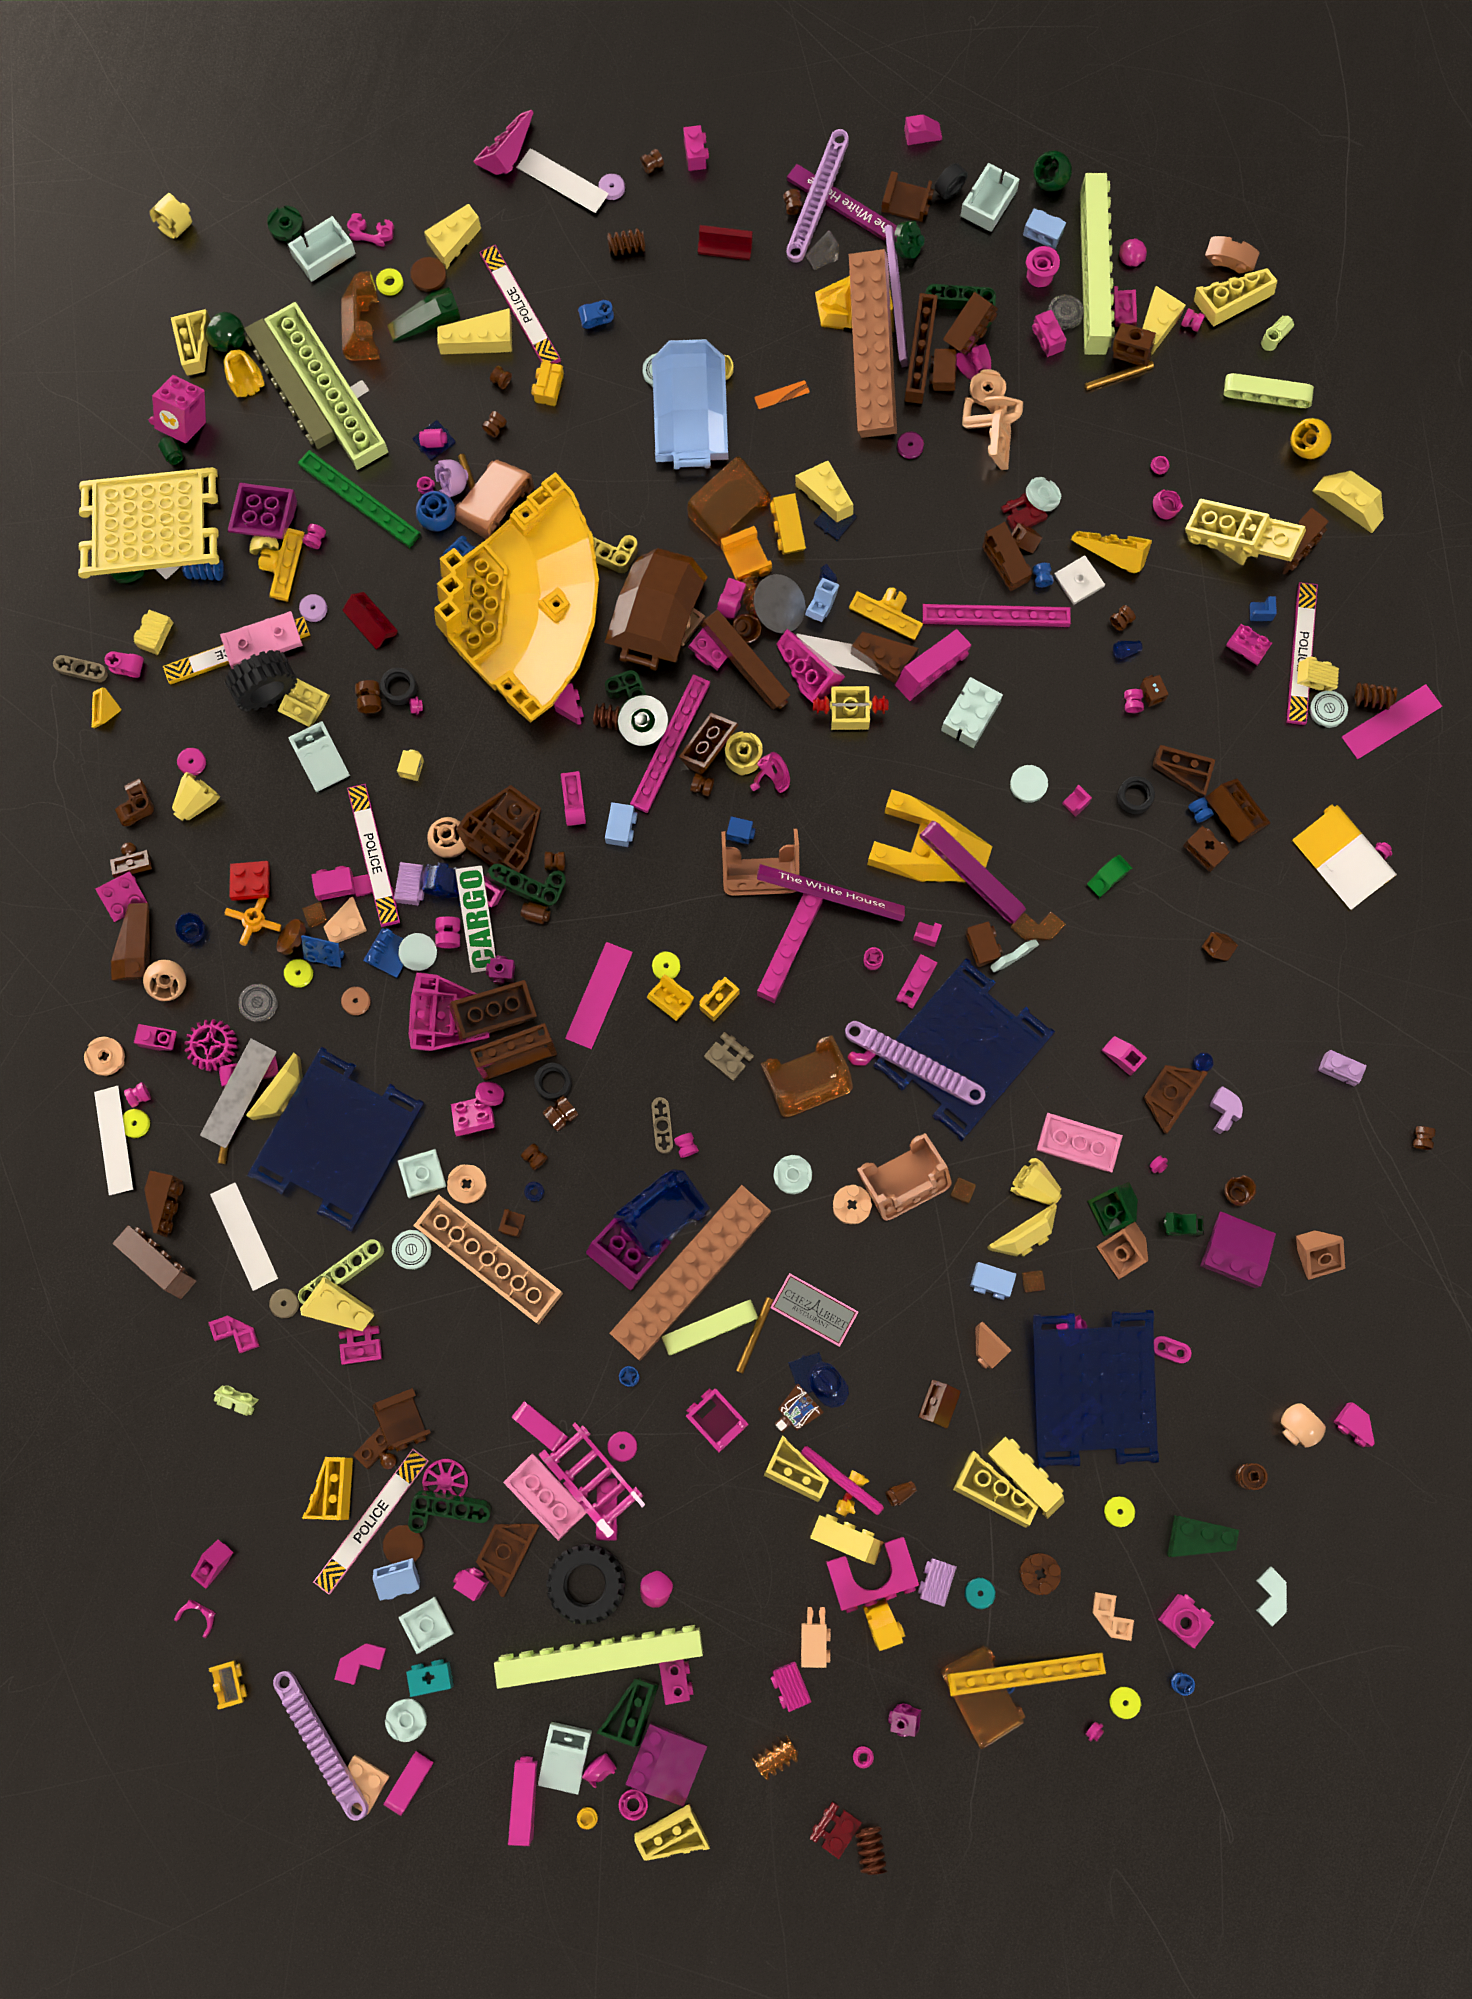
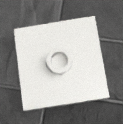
(1079, 580)

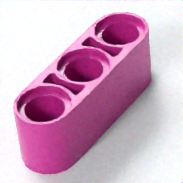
(540, 1427)
(408, 1783)

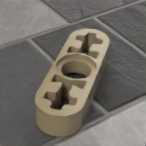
(74, 662)
(658, 1140)

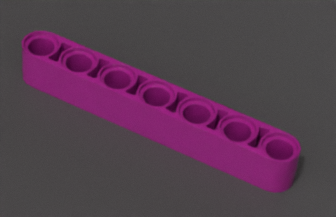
(972, 872)

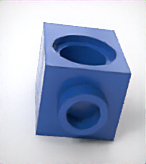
(740, 830)

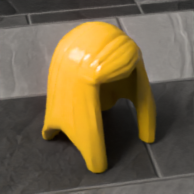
(242, 373)

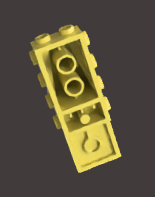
(1242, 532)

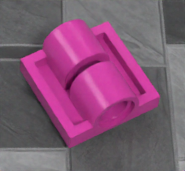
(1249, 644)
(707, 650)
(471, 1117)

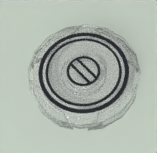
(1067, 311)
(257, 1003)

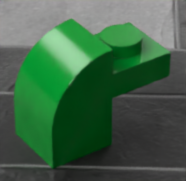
(1109, 875)

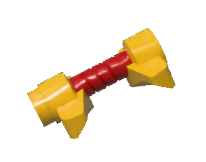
(846, 1504)

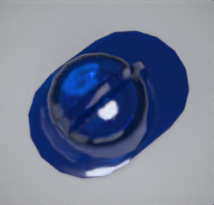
(828, 1385)

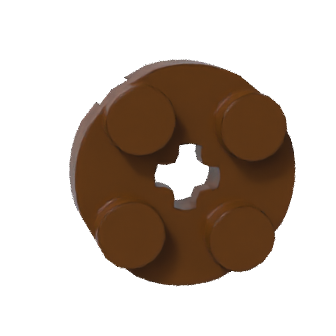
(1029, 1578)

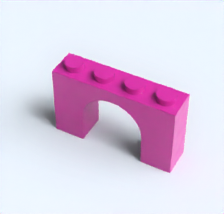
(901, 1578)

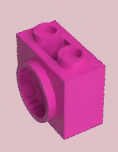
(1198, 1620)

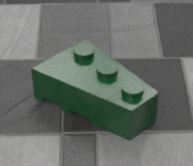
(1200, 1537)
(631, 1714)

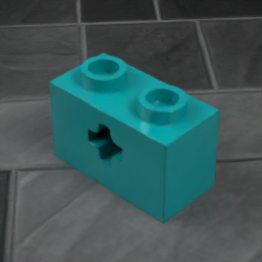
(441, 1681)

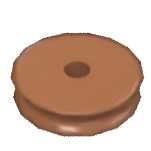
(348, 1001)

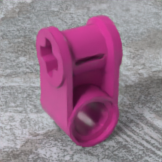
(127, 663)

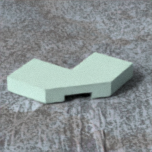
(1010, 958)
(1276, 1604)

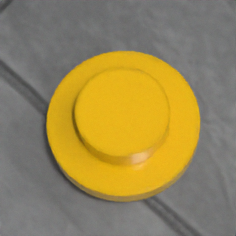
(587, 1818)

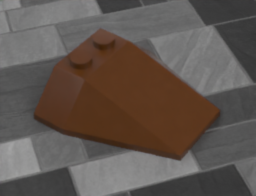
(501, 829)

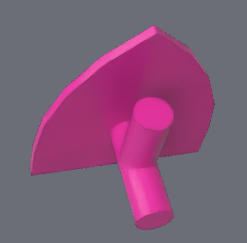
(974, 362)

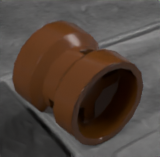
(652, 161)
(792, 199)
(495, 422)
(1122, 618)
(702, 784)
(555, 861)
(1424, 1138)
(534, 1156)

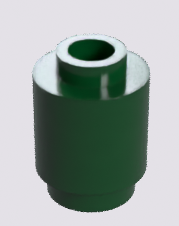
(170, 450)

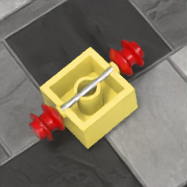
(850, 707)

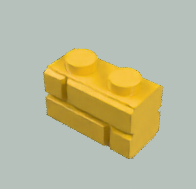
(548, 383)

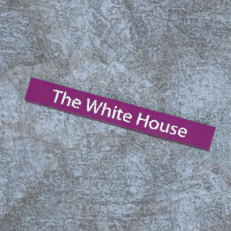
(844, 204)
(831, 892)

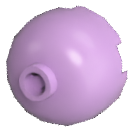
(451, 477)

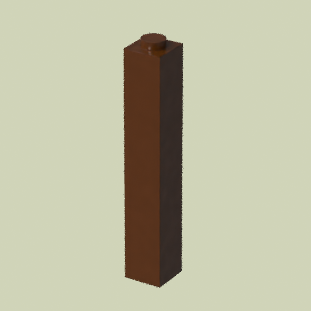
(745, 660)

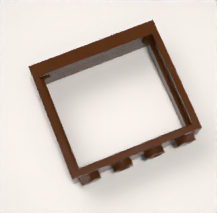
(513, 1052)

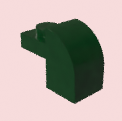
(1184, 1224)

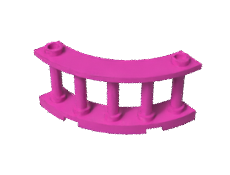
(582, 1493)

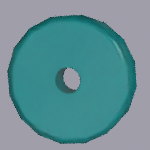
(972, 1589)

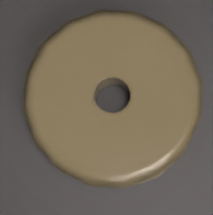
(276, 1300)

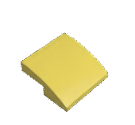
(304, 703)

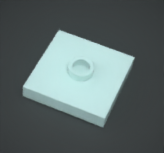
(422, 1173)
(426, 1625)

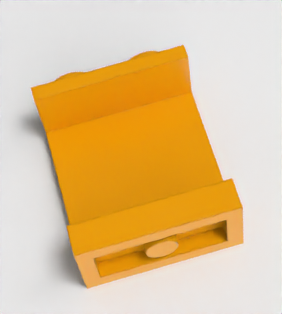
(745, 554)

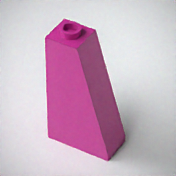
(523, 1802)

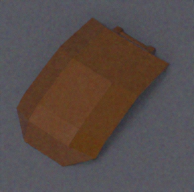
(655, 606)

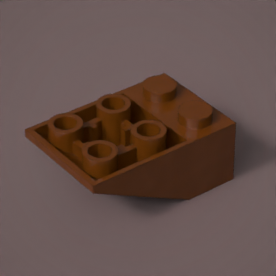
(1315, 529)
(161, 1197)

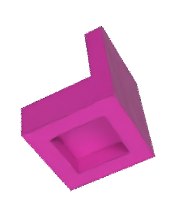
(1077, 800)
(927, 934)

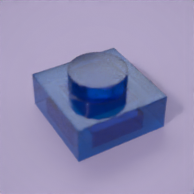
(828, 574)

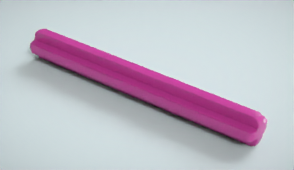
(842, 1480)

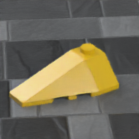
(1124, 553)

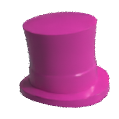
(1042, 265)

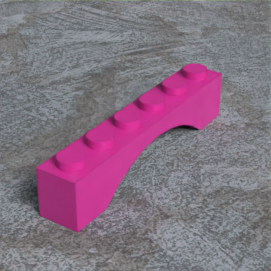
(788, 947)

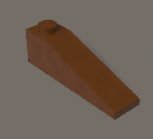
(133, 945)

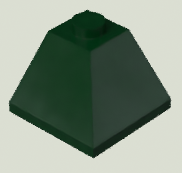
(1115, 1208)

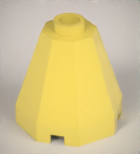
(193, 797)
(1036, 1183)

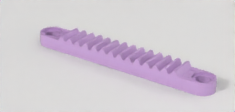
(817, 195)
(915, 1063)
(320, 1745)

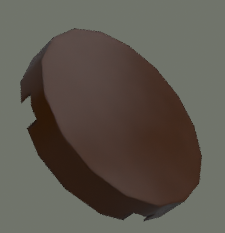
(428, 274)
(290, 936)
(402, 1544)

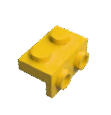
(671, 997)

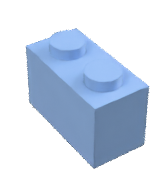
(1044, 228)
(620, 824)
(992, 1280)
(396, 1579)

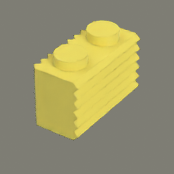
(153, 632)
(1317, 674)

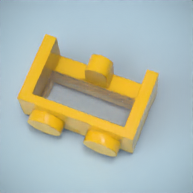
(228, 1684)

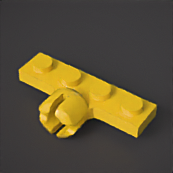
(282, 563)
(887, 612)

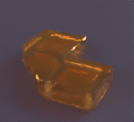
(1030, 930)

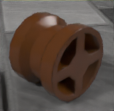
(500, 377)

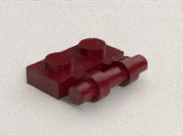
(1028, 516)
(841, 1833)

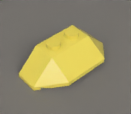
(1353, 498)
(279, 1092)
(1027, 1234)

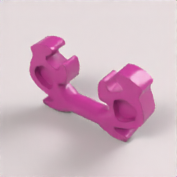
(355, 226)

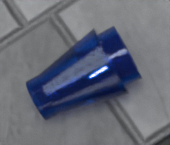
(1126, 648)

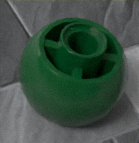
(1045, 169)
(225, 332)

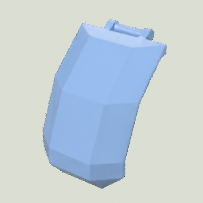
(690, 404)

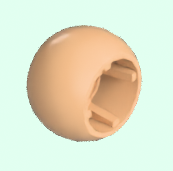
(437, 829)
(163, 988)
(1302, 1426)

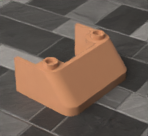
(741, 874)

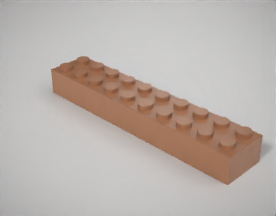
(872, 343)
(690, 1273)

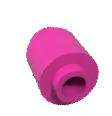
(432, 438)

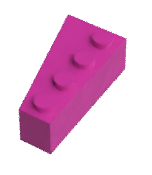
(932, 664)

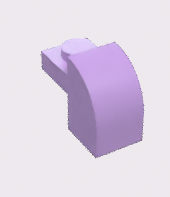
(1230, 1107)

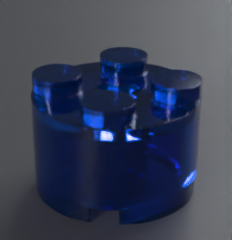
(440, 880)

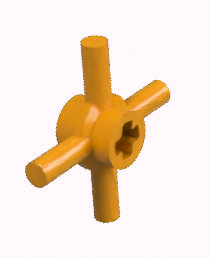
(253, 920)

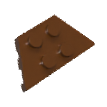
(1172, 1093)
(505, 1552)

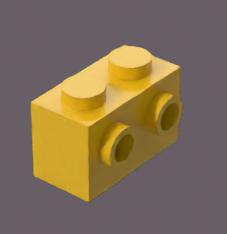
(719, 998)

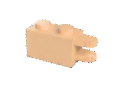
(814, 1641)

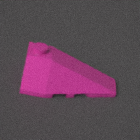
(504, 153)
(808, 667)

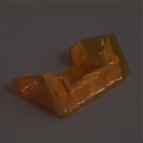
(358, 334)
(727, 500)
(808, 1079)
(987, 1712)

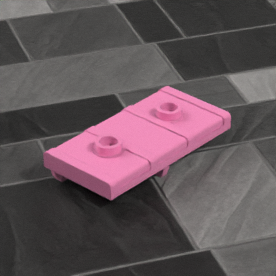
(270, 634)

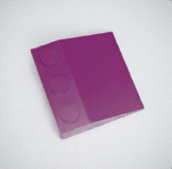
(262, 511)
(1238, 1250)
(621, 1255)
(666, 1764)

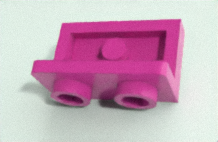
(1124, 307)

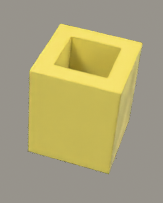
(410, 765)

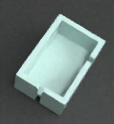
(989, 197)
(326, 249)
(972, 712)

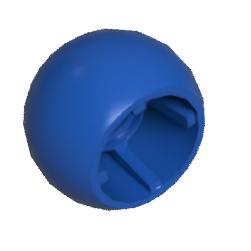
(437, 520)

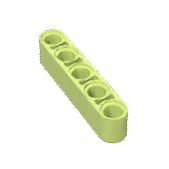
(1268, 390)
(347, 1263)
(709, 1327)

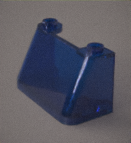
(661, 1210)

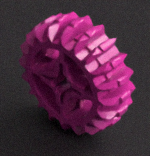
(210, 1029)

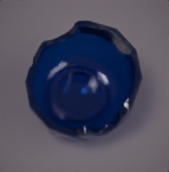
(190, 928)

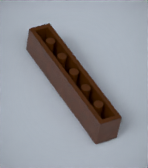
(921, 348)

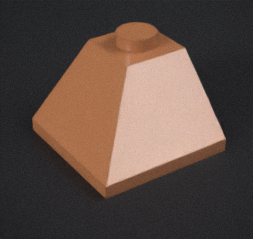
(1125, 1250)
(1320, 1253)
(989, 1347)

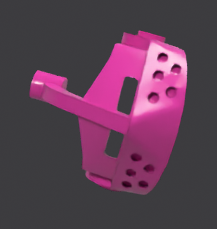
(780, 779)

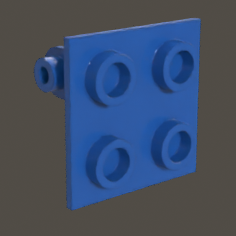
(322, 951)
(384, 953)

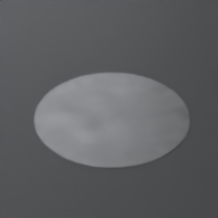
(779, 603)

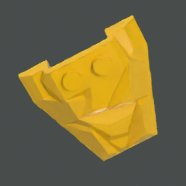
(835, 305)

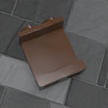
(906, 199)
(400, 1420)

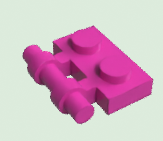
(360, 1351)

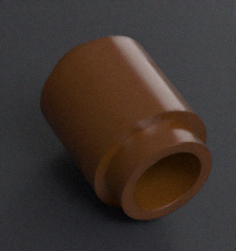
(535, 912)

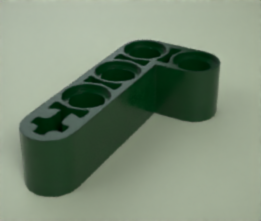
(959, 294)
(623, 687)
(523, 881)
(450, 1511)

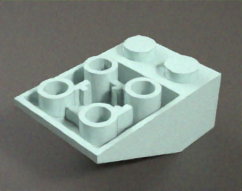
(319, 756)
(564, 1757)

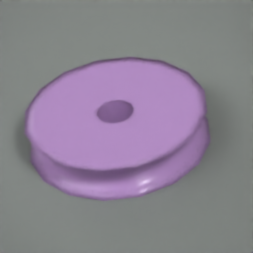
(612, 180)
(313, 601)

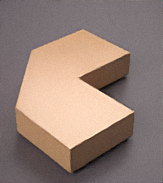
(1104, 1612)

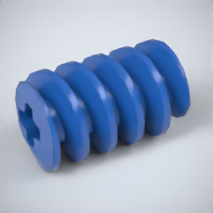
(204, 571)

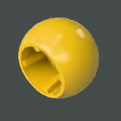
(1305, 432)

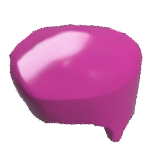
(1167, 504)
(655, 1589)
(598, 1769)

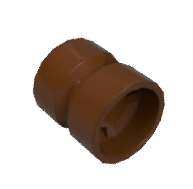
(368, 696)
(560, 1113)
(1251, 1476)

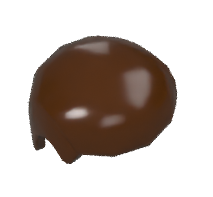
(747, 627)
(1240, 1190)

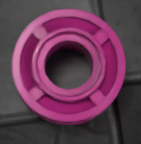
(633, 1815)

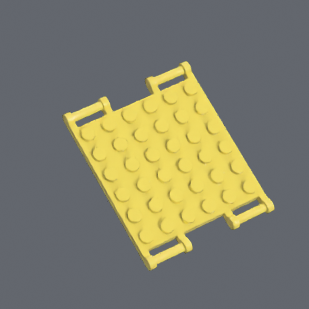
(148, 522)

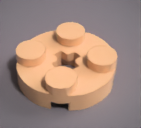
(981, 380)
(94, 1052)
(455, 1184)
(852, 1193)

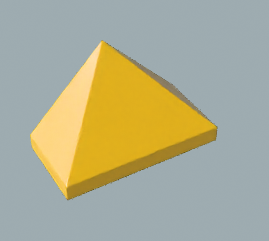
(103, 707)

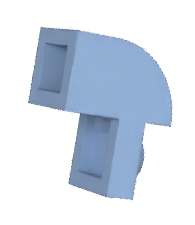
(823, 600)

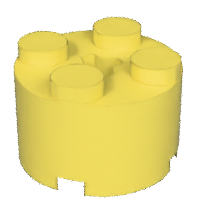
(171, 216)
(743, 742)

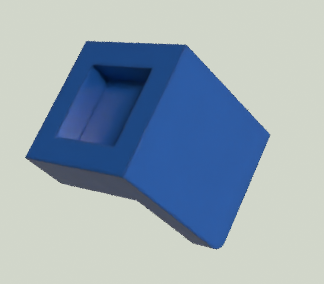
(1263, 610)

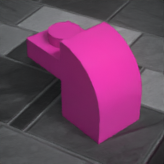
(730, 600)

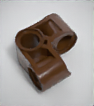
(130, 811)

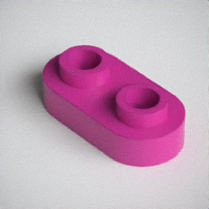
(1170, 1349)

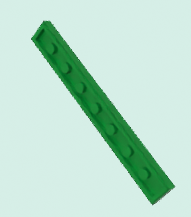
(359, 499)

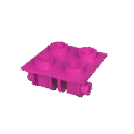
(119, 893)

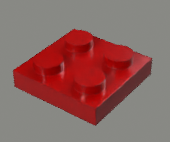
(249, 880)

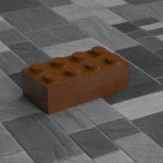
(492, 1010)

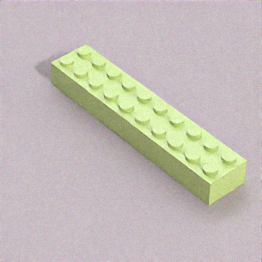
(1096, 263)
(326, 386)
(597, 1658)

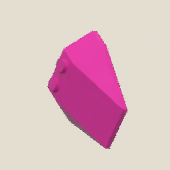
(430, 1015)

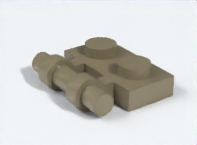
(724, 1060)

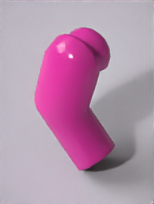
(859, 1058)

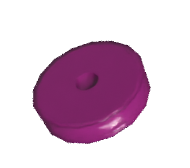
(910, 451)

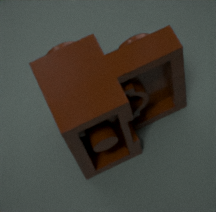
(1133, 344)

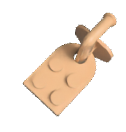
(1004, 412)

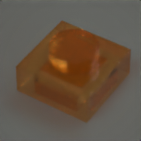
(314, 914)
(963, 1190)
(1033, 1281)

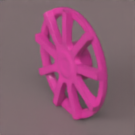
(445, 1480)

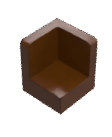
(1026, 537)
(1220, 946)
(511, 1223)

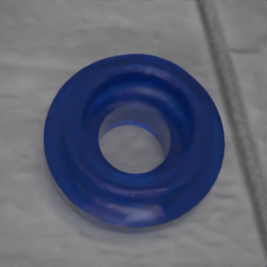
(1203, 1062)
(527, 1191)

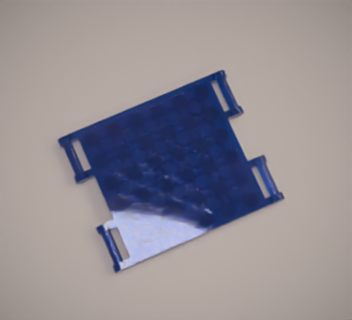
(971, 1037)
(335, 1139)
(1095, 1388)

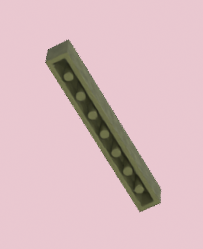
(289, 383)

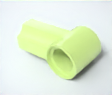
(1277, 333)

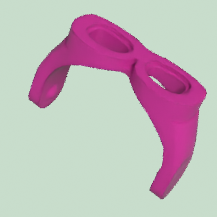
(209, 1615)

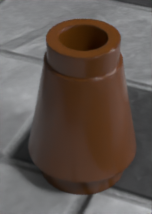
(900, 1493)

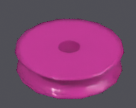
(191, 754)
(489, 1093)
(614, 1446)

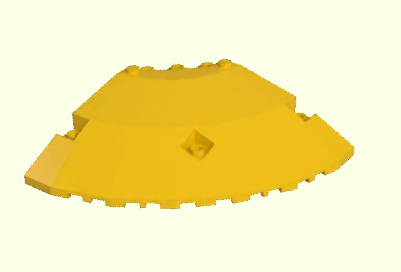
(503, 595)

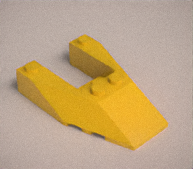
(923, 862)

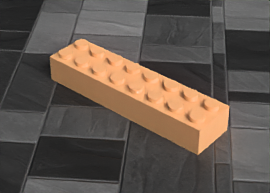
(488, 1259)

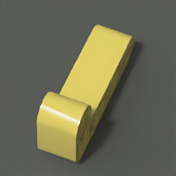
(616, 554)

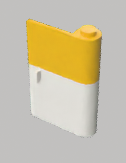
(1344, 856)

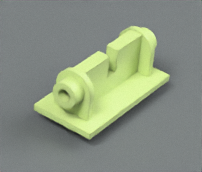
(228, 1395)

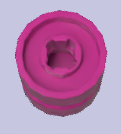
(447, 932)

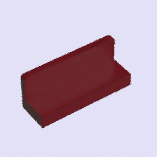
(725, 242)
(369, 619)

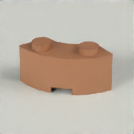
(1232, 254)

